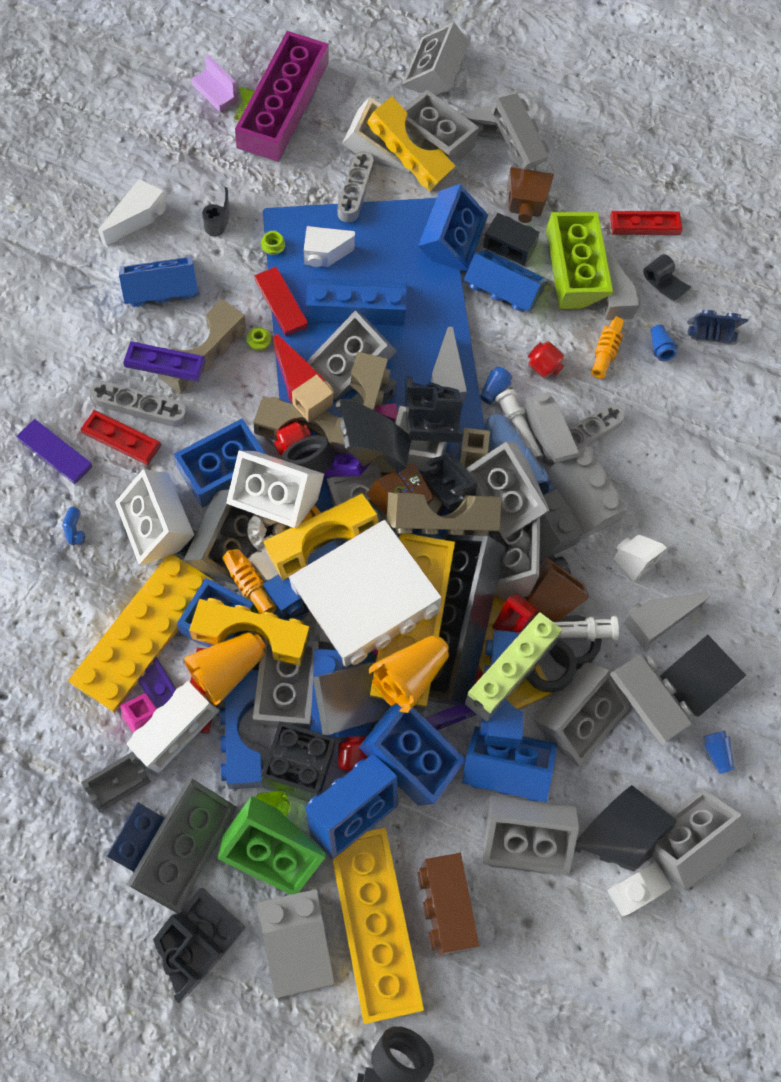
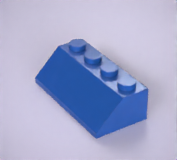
(338, 298)

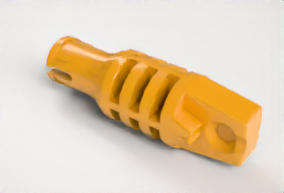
(607, 347)
(248, 580)

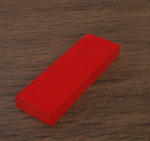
(646, 223)
(281, 301)
(120, 437)

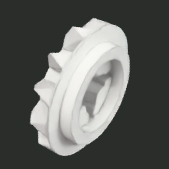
(257, 531)

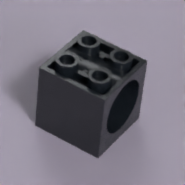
(298, 762)

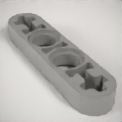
(357, 186)
(136, 408)
(585, 437)

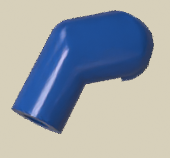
(69, 526)

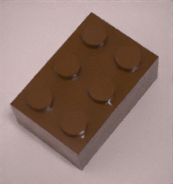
(448, 905)

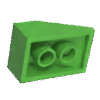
(270, 847)

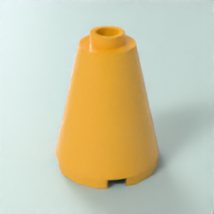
(225, 665)
(409, 672)

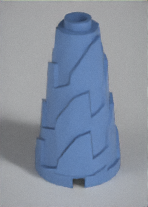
(502, 431)

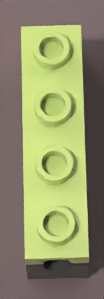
(513, 667)

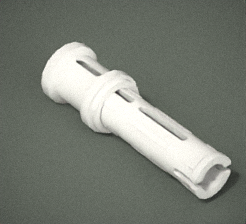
(516, 415)
(590, 629)

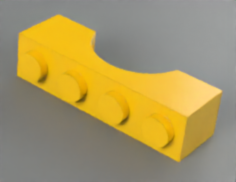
(426, 165)
(292, 548)
(216, 622)

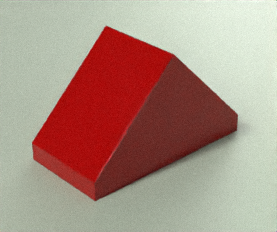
(515, 615)

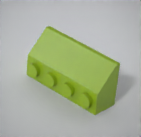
(578, 259)

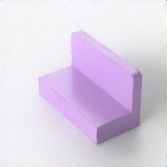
(216, 85)

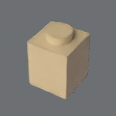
(313, 398)

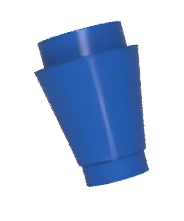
(663, 344)
(495, 384)
(720, 751)

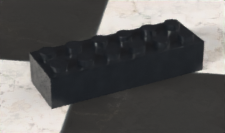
(466, 614)

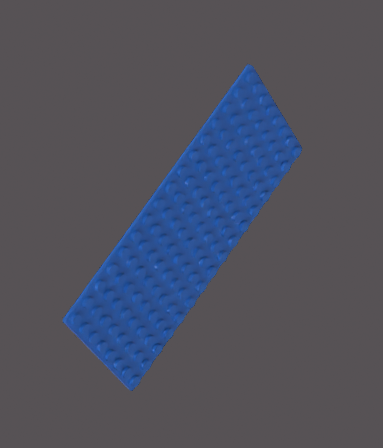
(383, 251)

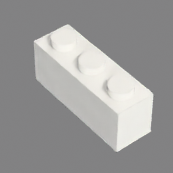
(172, 727)

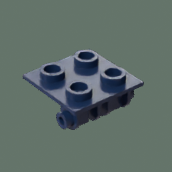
(723, 326)
(135, 837)

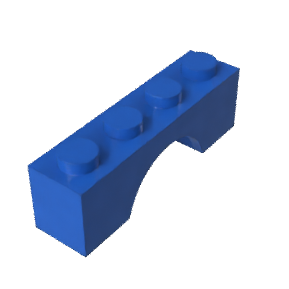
(506, 725)
(242, 764)

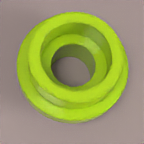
(273, 237)
(258, 344)

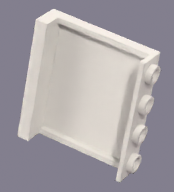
(366, 593)

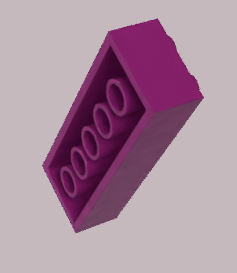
(282, 96)

